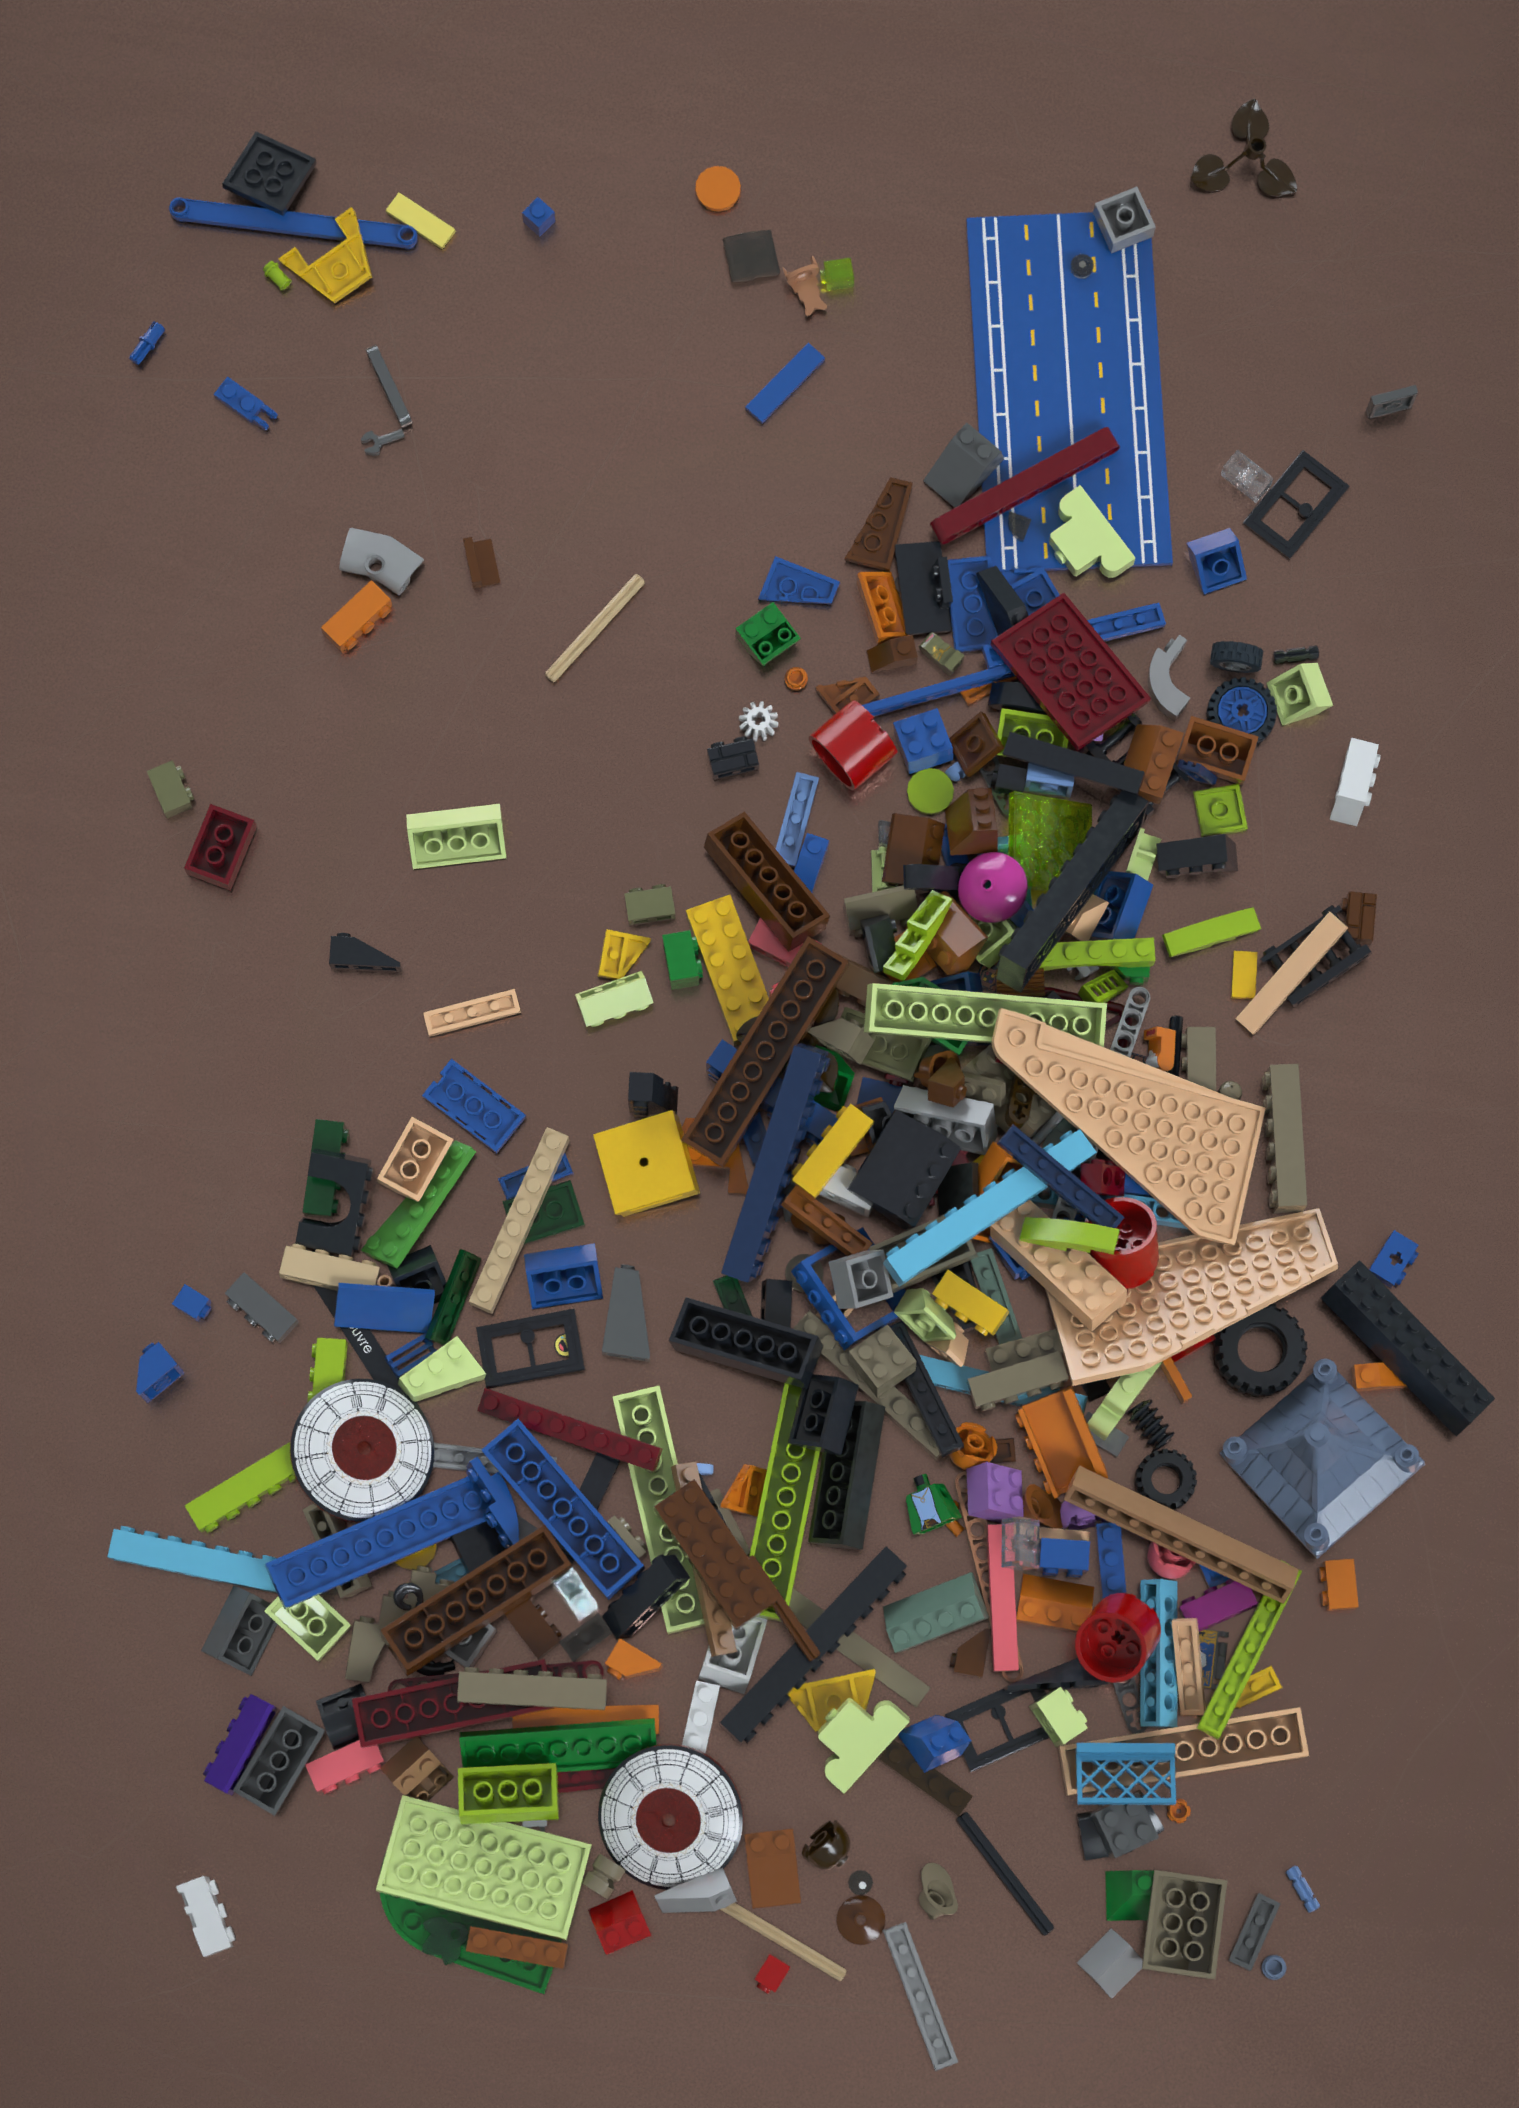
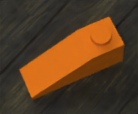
(1374, 1377)

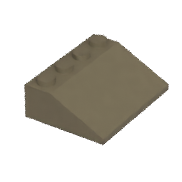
(1184, 1924)

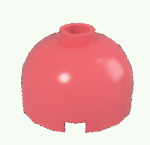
(1168, 1563)

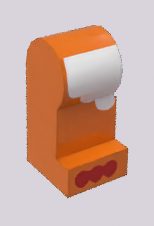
(1161, 1047)

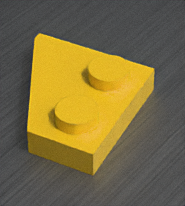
(620, 953)

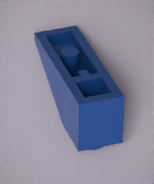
(811, 859)

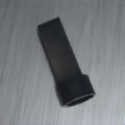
(933, 877)

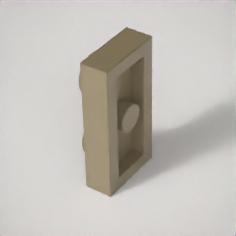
(985, 1089)

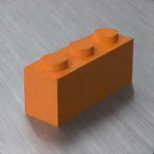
(357, 617)

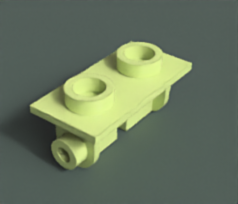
(878, 862)

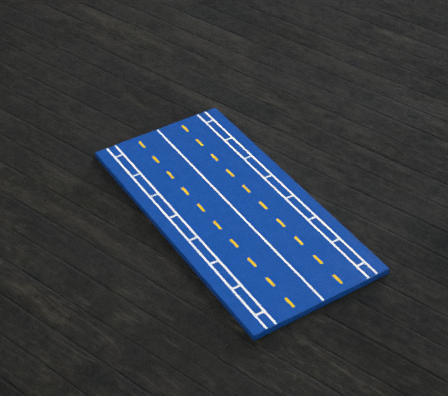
(1062, 363)

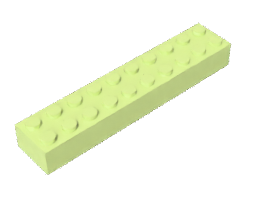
(972, 1014)
(644, 1418)

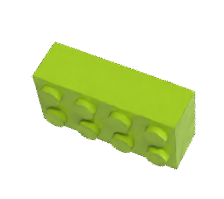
(508, 1793)

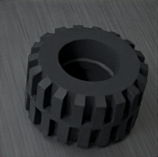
(1175, 1461)

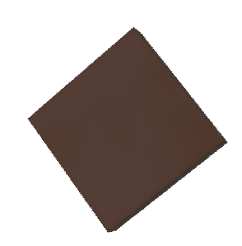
(975, 744)

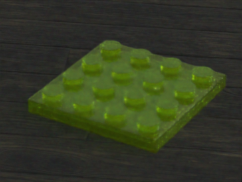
(1045, 834)

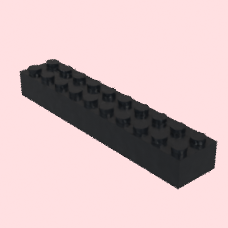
(1071, 890)

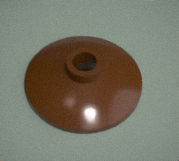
(851, 1929)

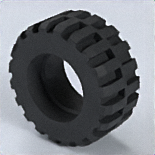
(1269, 1381)

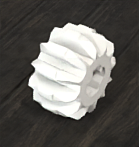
(766, 726)

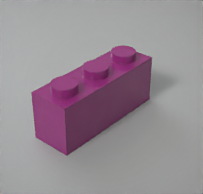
(1218, 1604)

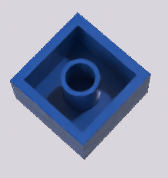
(923, 741)
(1063, 1557)

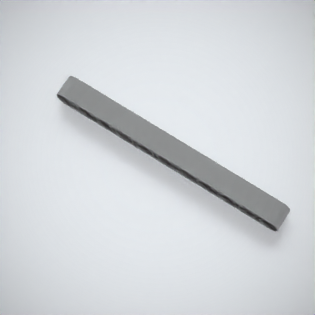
(1126, 1032)

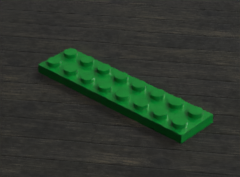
(569, 1745)

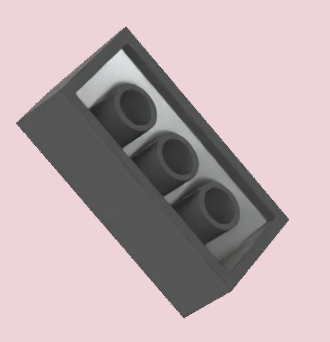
(279, 1760)

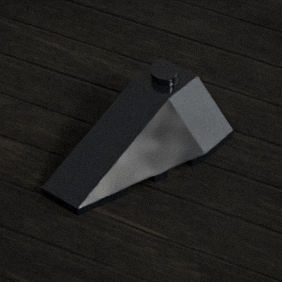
(1067, 1676)

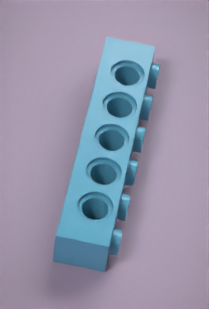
(1159, 1674)

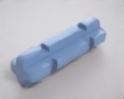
(1303, 1889)

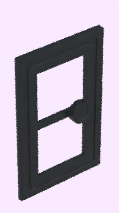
(1315, 516)
(525, 1326)
(998, 1712)

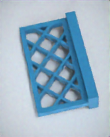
(1125, 1753)

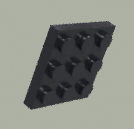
(269, 173)

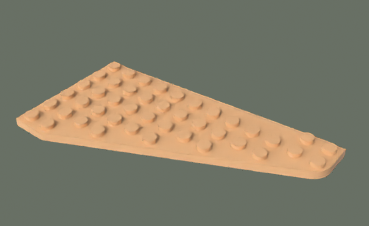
(1162, 1130)

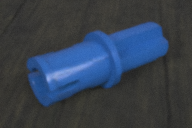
(147, 342)

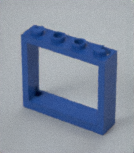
(827, 1307)

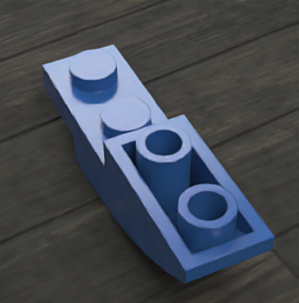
(502, 1510)

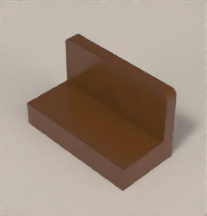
(481, 562)

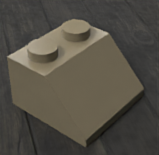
(844, 1038)

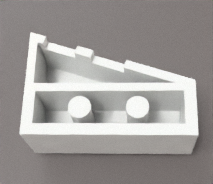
(1355, 781)
(206, 1915)

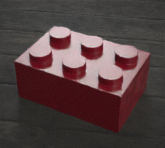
(220, 847)

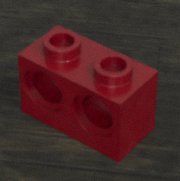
(1103, 1177)

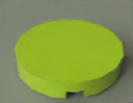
(930, 791)

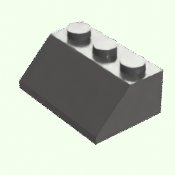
(240, 1631)

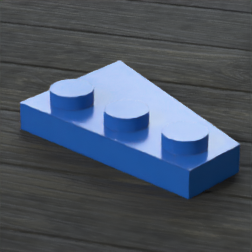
(797, 584)

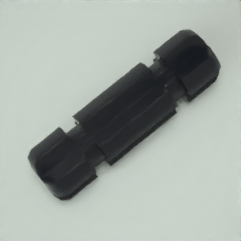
(1296, 654)

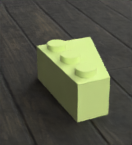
(443, 1370)

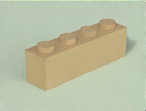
(324, 1270)

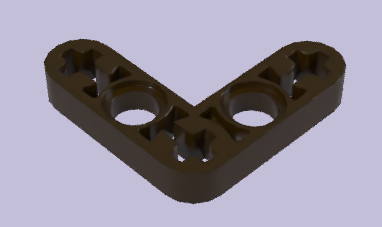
(1014, 1104)

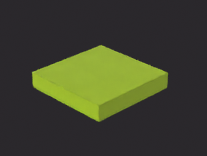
(1220, 810)

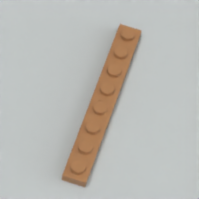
(716, 1622)

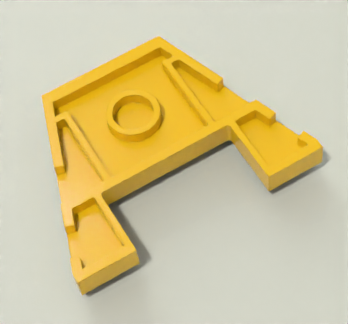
(339, 269)

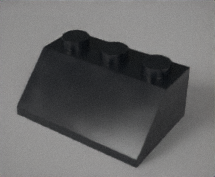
(824, 1414)

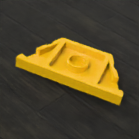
(820, 1697)

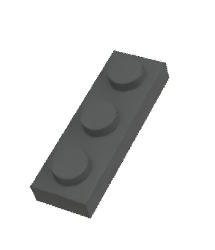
(1254, 1931)

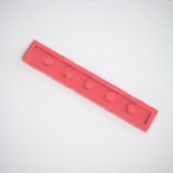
(1001, 1605)

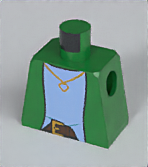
(930, 1506)

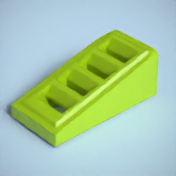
(1086, 990)

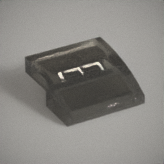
(751, 255)

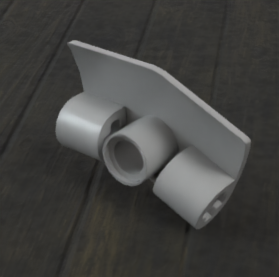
(367, 548)

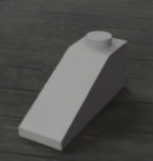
(699, 1894)

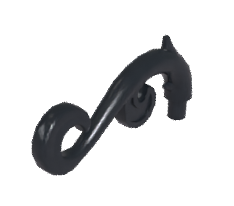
(431, 1668)

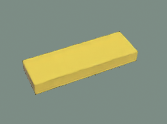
(421, 220)

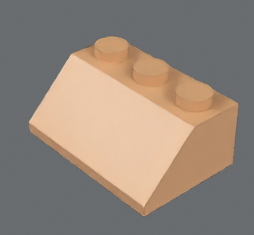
(414, 1160)

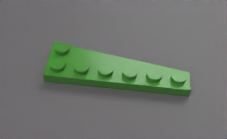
(410, 1218)

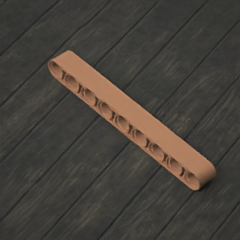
(980, 1565)

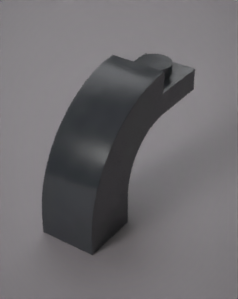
(1013, 697)

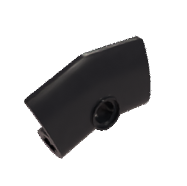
(1091, 1840)

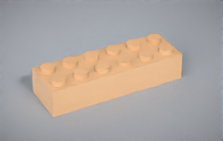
(1068, 1275)

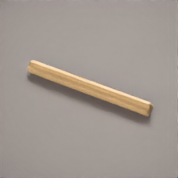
(594, 628)
(785, 1941)

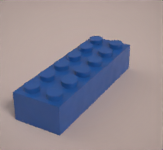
(816, 1124)

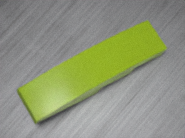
(1211, 932)
(919, 934)
(1069, 1234)

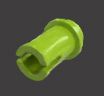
(276, 275)

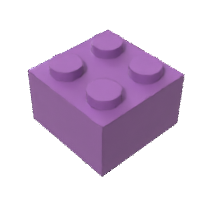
(994, 1492)

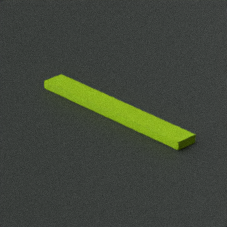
(1241, 1665)

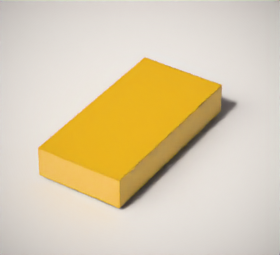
(1244, 975)

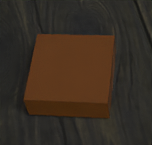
(1005, 1451)

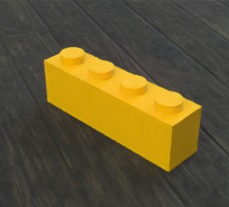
(832, 1151)

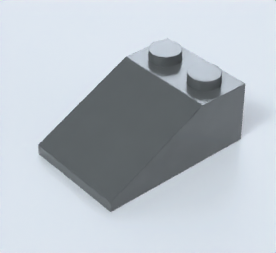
(963, 466)

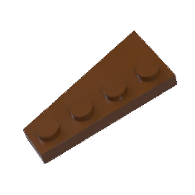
(882, 528)

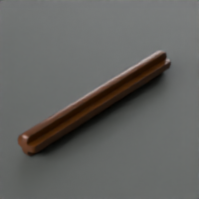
(788, 1618)

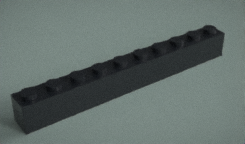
(825, 1632)

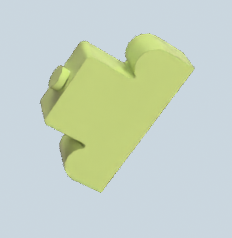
(1088, 538)
(1119, 1401)
(858, 1738)

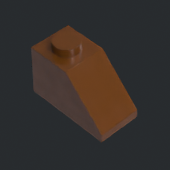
(892, 654)
(947, 1084)
(971, 1655)

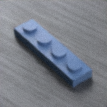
(796, 817)

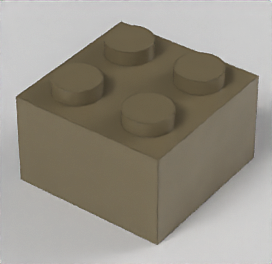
(882, 1361)

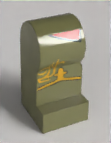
(941, 653)

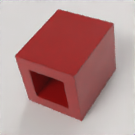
(771, 1974)

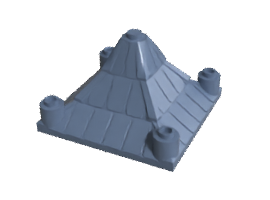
(1322, 1458)

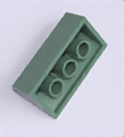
(934, 1612)

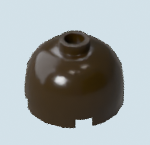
(829, 1846)

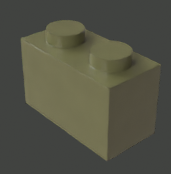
(170, 789)
(649, 905)

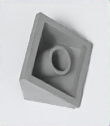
(1111, 1963)

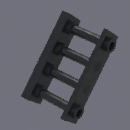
(1099, 751)
(1317, 978)

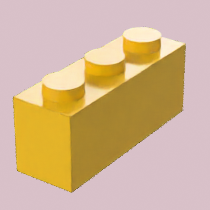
(970, 1304)

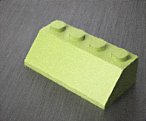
(456, 836)

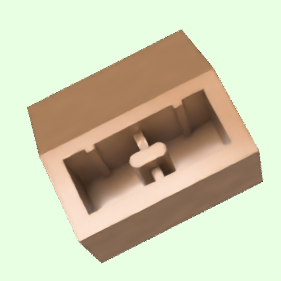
(416, 1771)

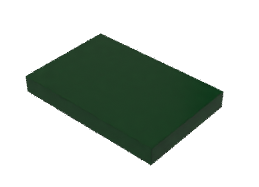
(556, 1215)

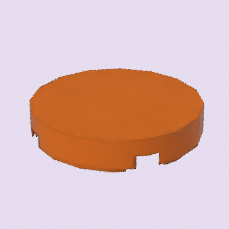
(718, 188)

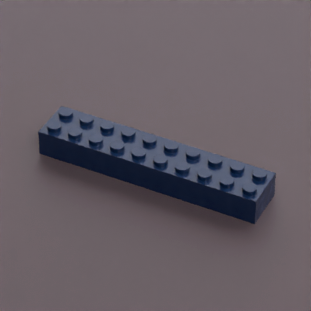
(775, 1162)

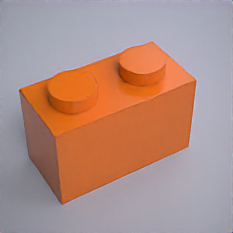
(1339, 1585)

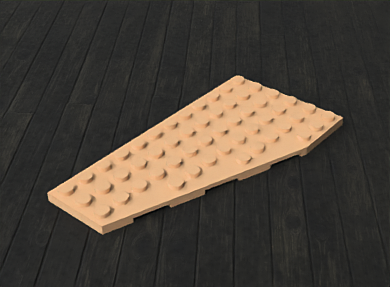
(1197, 1293)

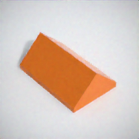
(881, 605)

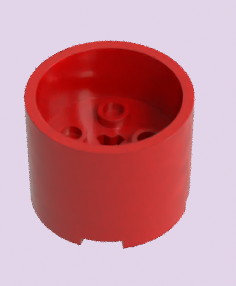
(852, 745)
(1136, 1246)
(1108, 1652)

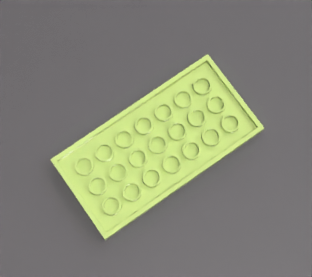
(484, 1868)

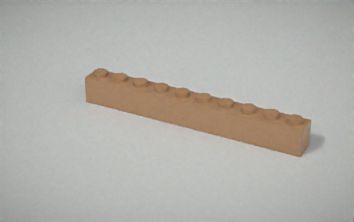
(1181, 1534)

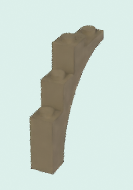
(366, 1637)

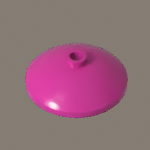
(1006, 891)

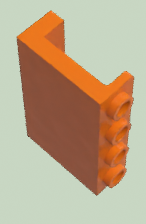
(1059, 1439)

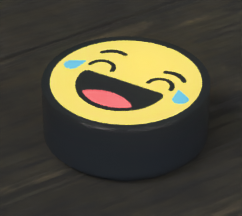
(561, 1346)

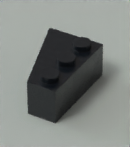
(650, 1095)

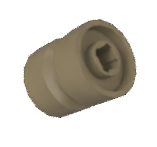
(603, 1876)

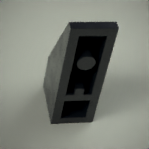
(1001, 599)
(354, 954)

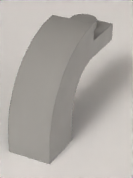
(1162, 690)

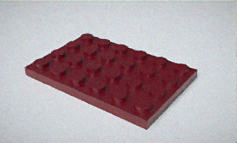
(1070, 671)

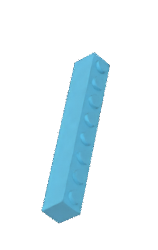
(190, 1559)

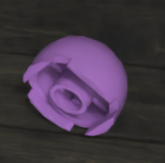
(1076, 1517)

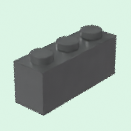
(260, 1308)

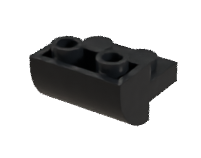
(339, 1716)

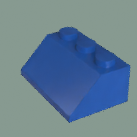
(1127, 902)
(563, 1276)
(156, 1371)

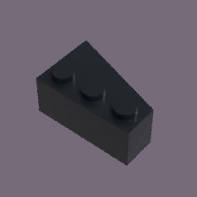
(1197, 856)

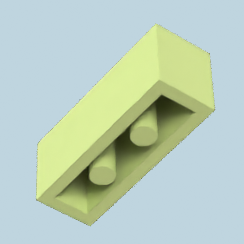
(614, 999)

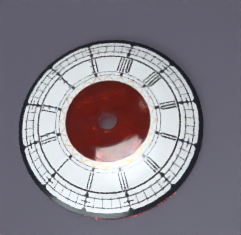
(327, 1454)
(676, 1783)

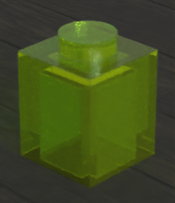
(837, 274)

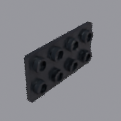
(924, 587)

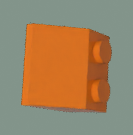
(630, 1662)

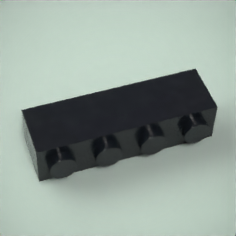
(645, 1596)

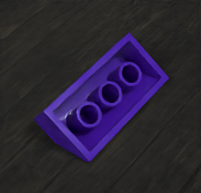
(241, 1744)

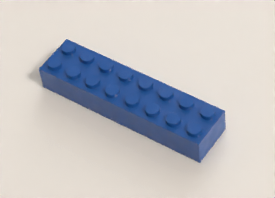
(563, 1509)

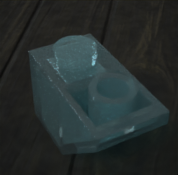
(576, 1594)

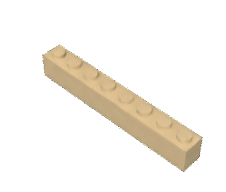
(519, 1220)

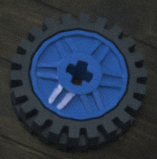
(1244, 695)

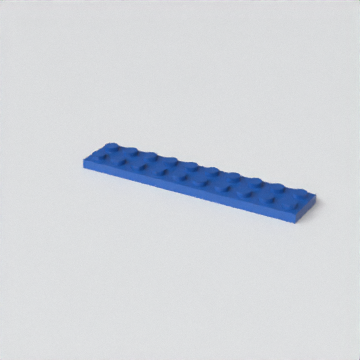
(377, 1542)

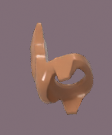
(804, 283)

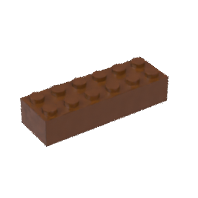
(766, 881)
(715, 1554)

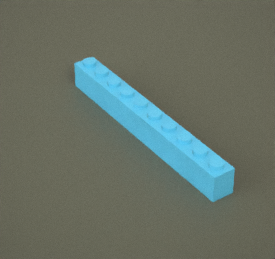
(981, 1211)

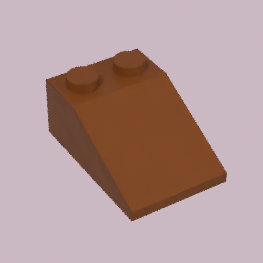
(772, 1868)

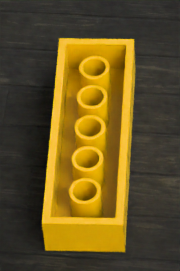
(728, 962)

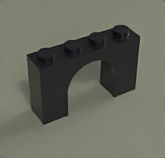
(353, 1175)

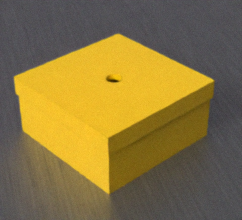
(646, 1163)

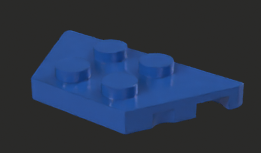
(1032, 587)

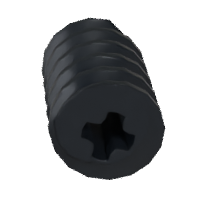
(1150, 1424)

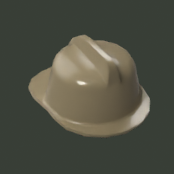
(937, 1892)

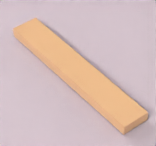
(1292, 973)

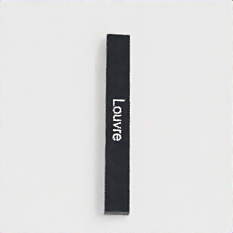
(363, 1343)

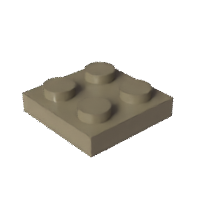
(635, 1544)

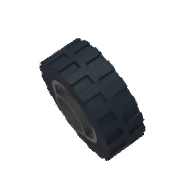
(1236, 657)

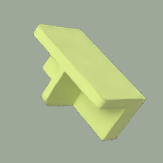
(1143, 855)

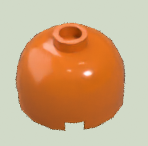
(977, 1446)

